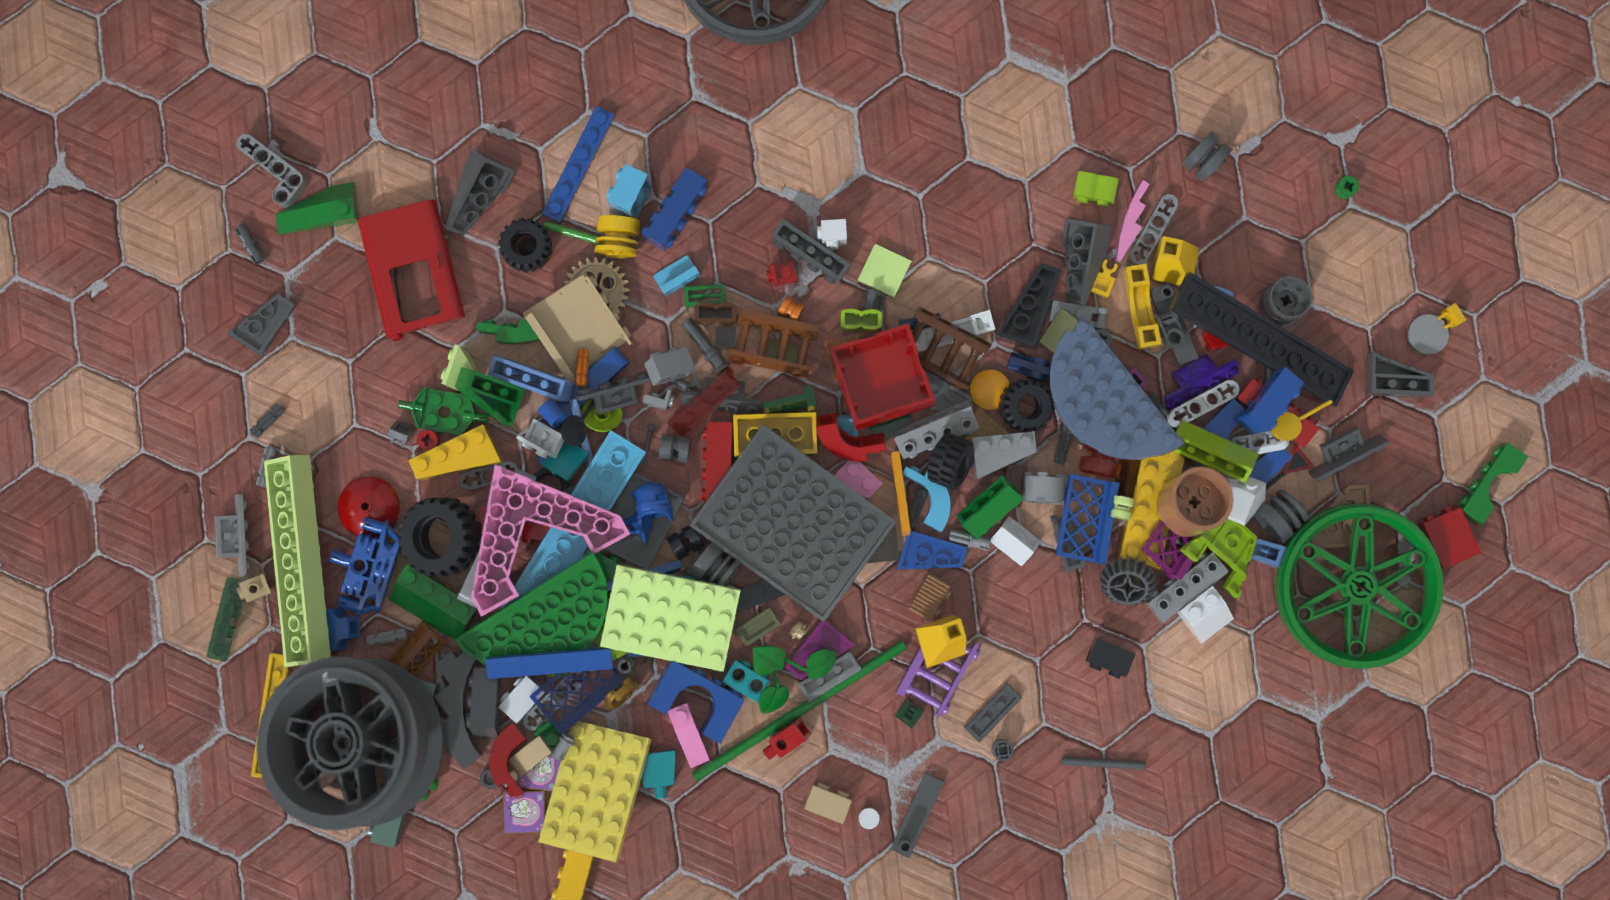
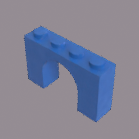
(1222, 425)
(725, 702)

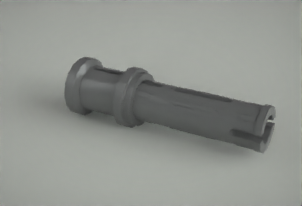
(711, 353)

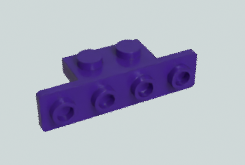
(1197, 378)

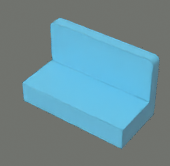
(676, 275)

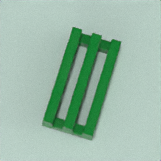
(701, 296)

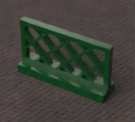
(792, 403)

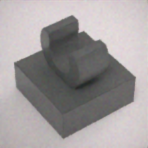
(874, 300)
(401, 432)

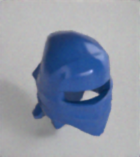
(650, 504)

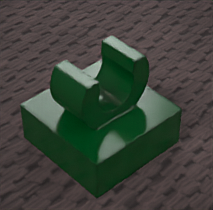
(909, 713)

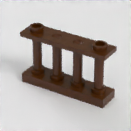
(960, 338)

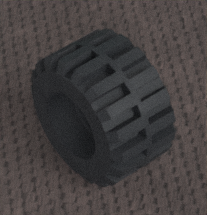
(518, 229)
(1042, 409)
(950, 461)

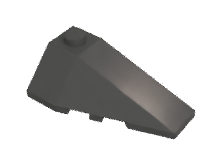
(478, 186)

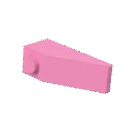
(688, 734)

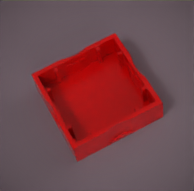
(881, 377)

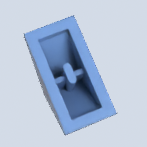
(1268, 553)

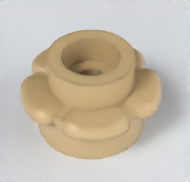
(798, 630)

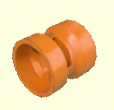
(790, 309)

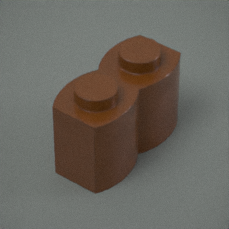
(722, 313)

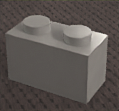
(669, 366)

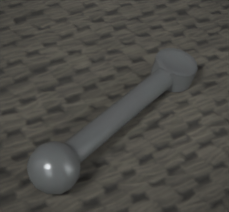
(651, 428)

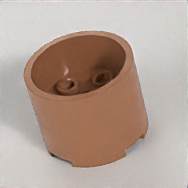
(1207, 491)

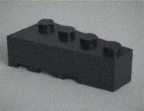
(1029, 314)

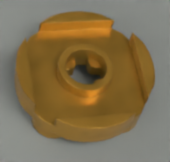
(617, 698)

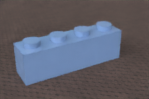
(531, 378)

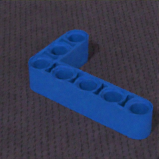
(604, 370)

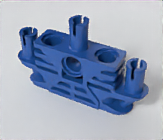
(381, 571)

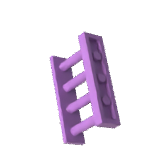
(916, 668)

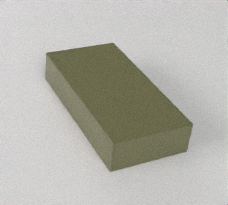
(757, 627)

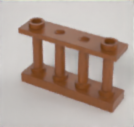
(770, 323)

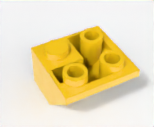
(1174, 260)
(942, 640)

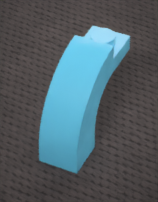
(939, 499)

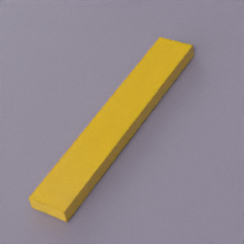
(275, 675)

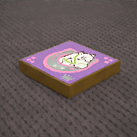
(541, 776)
(524, 814)

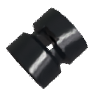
(678, 546)

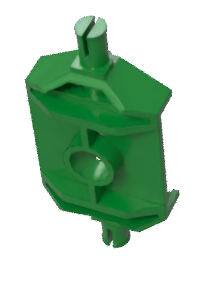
(428, 405)

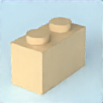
(828, 803)

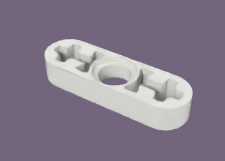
(1265, 447)

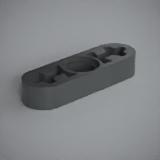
(473, 474)

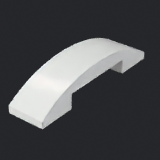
(976, 324)

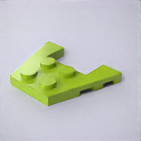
(1232, 544)

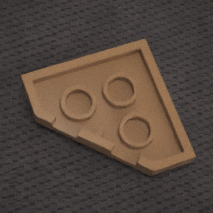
(1339, 534)

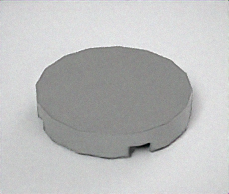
(1427, 334)

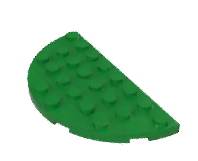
(549, 618)

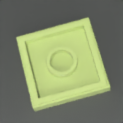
(884, 271)

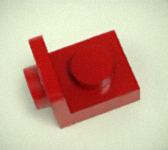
(782, 274)

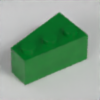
(492, 395)

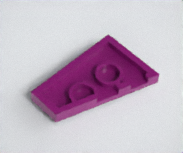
(822, 637)

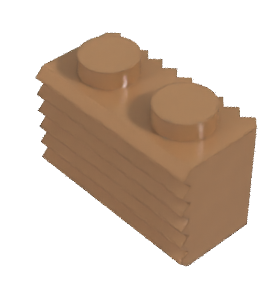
(929, 597)

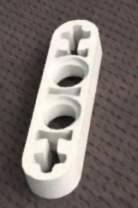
(1203, 404)

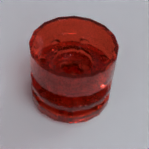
(1099, 464)

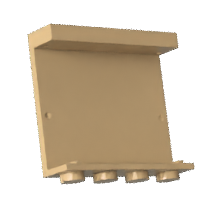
(576, 320)

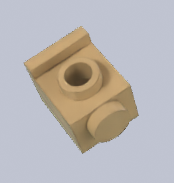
(257, 580)

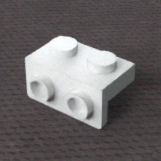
(543, 439)

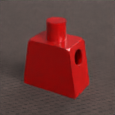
(793, 735)

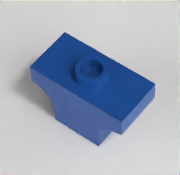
(341, 628)

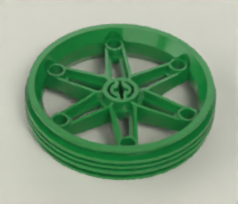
(1422, 621)

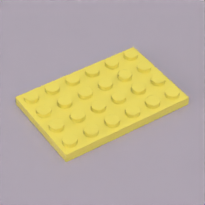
(595, 791)

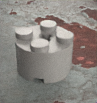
(1043, 488)

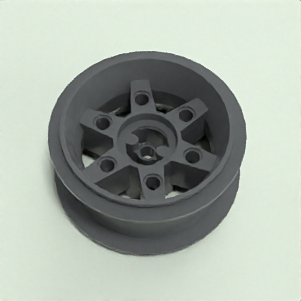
(300, 784)

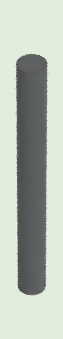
(1107, 763)

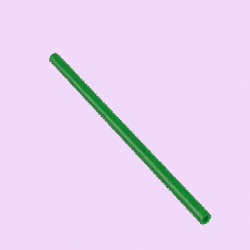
(796, 713)

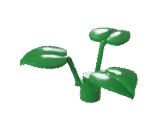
(772, 658)

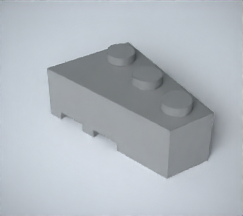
(1000, 451)

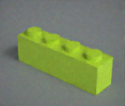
(1215, 451)

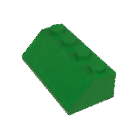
(432, 602)

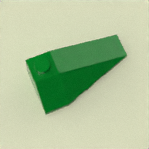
(325, 209)

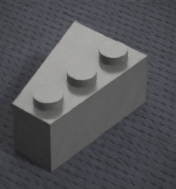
(1395, 379)

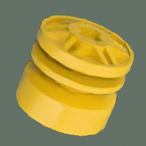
(617, 236)

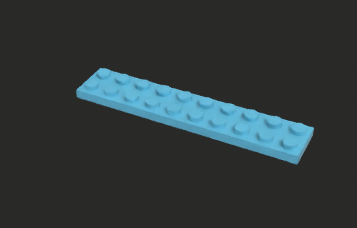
(598, 486)

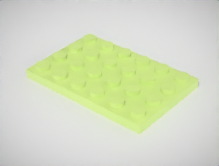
(670, 617)

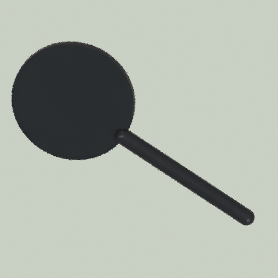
(574, 429)

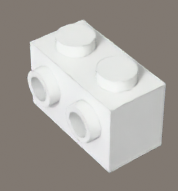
(832, 233)

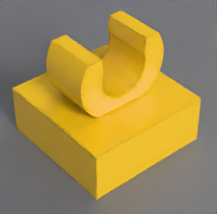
(1452, 315)

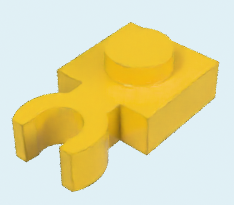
(1104, 281)

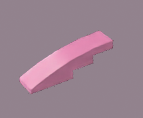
(1129, 228)

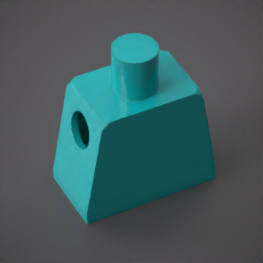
(659, 772)

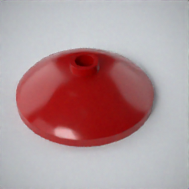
(378, 494)

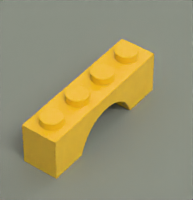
(1138, 295)

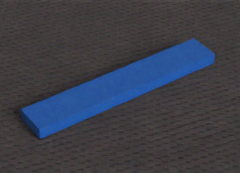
(549, 662)

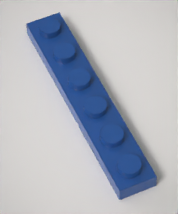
(578, 164)

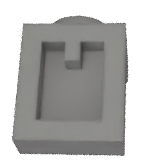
(655, 400)

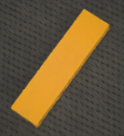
(900, 493)

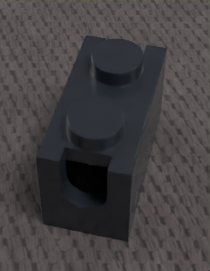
(1110, 658)

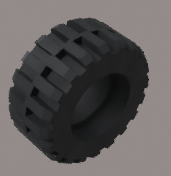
(416, 536)

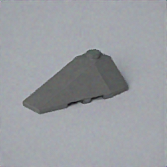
(1085, 251)

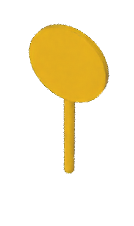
(1290, 425)

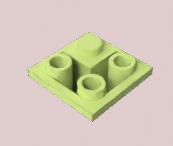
(457, 358)

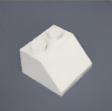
(1246, 498)
(1206, 614)

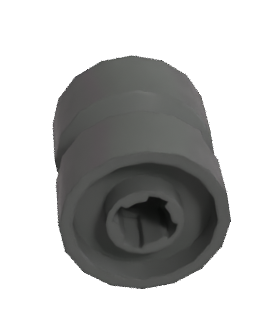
(674, 448)

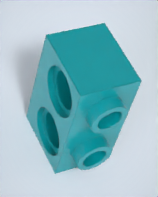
(744, 685)

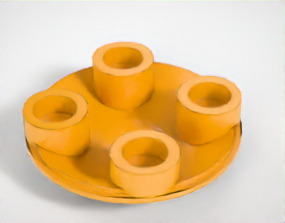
(987, 388)

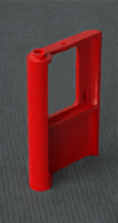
(403, 238)

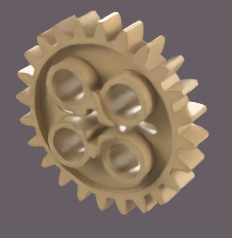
(614, 294)

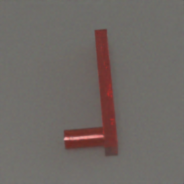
(704, 402)

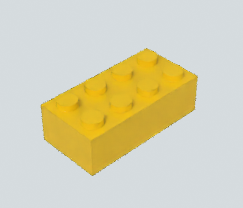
(795, 428)

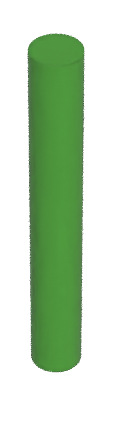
(570, 232)

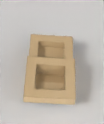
(530, 755)

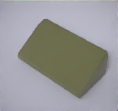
(1061, 323)
(773, 347)

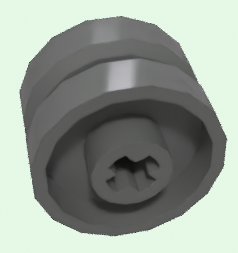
(1207, 157)

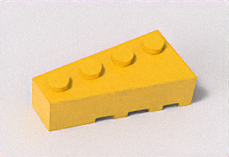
(463, 453)

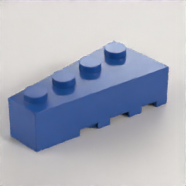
(675, 210)

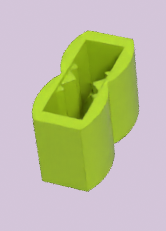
(1095, 188)
(855, 320)

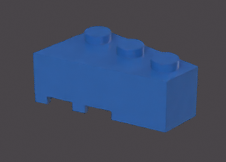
(1270, 402)

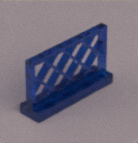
(584, 706)

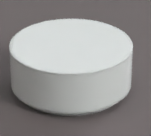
(868, 818)

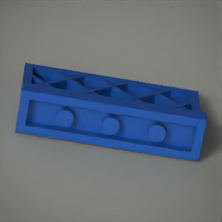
(1104, 520)

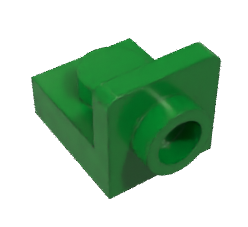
(549, 734)

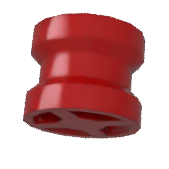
(432, 441)

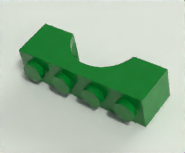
(1477, 503)

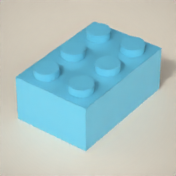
(629, 192)

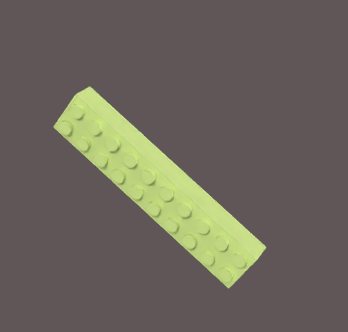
(297, 559)

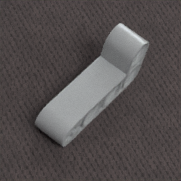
(270, 165)

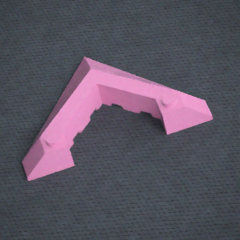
(518, 499)

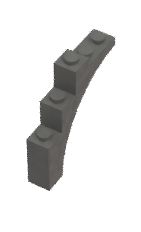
(452, 699)

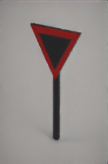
(1296, 463)

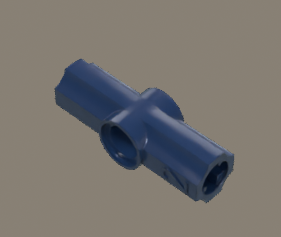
(1034, 367)

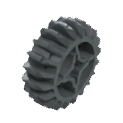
(1140, 586)

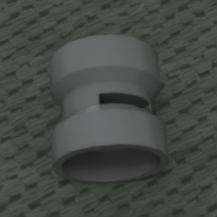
(999, 748)

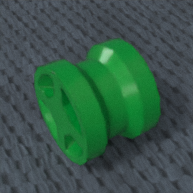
(1343, 190)

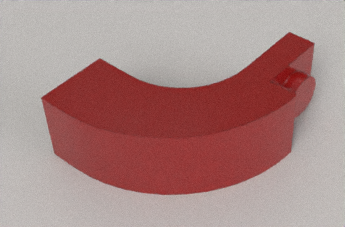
(845, 445)
(499, 758)

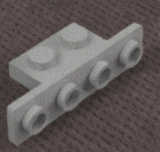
(231, 536)

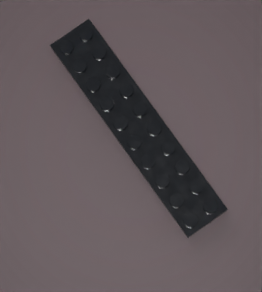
(1260, 338)

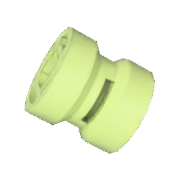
(1122, 512)

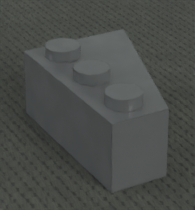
(484, 705)

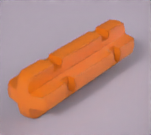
(582, 368)

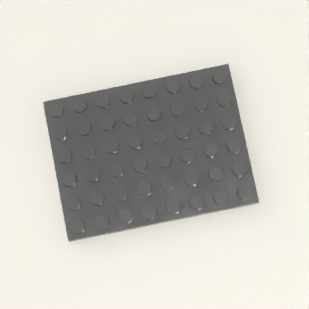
(792, 523)

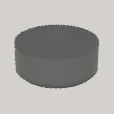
(486, 779)

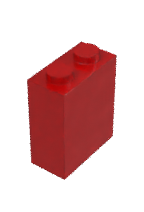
(1450, 536)

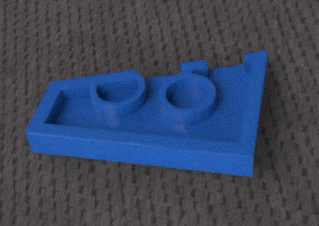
(929, 552)

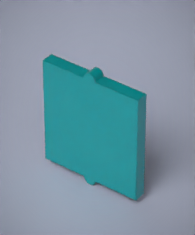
(567, 461)

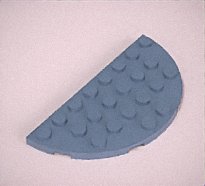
(1103, 401)

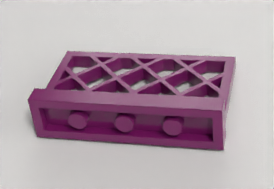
(1180, 562)

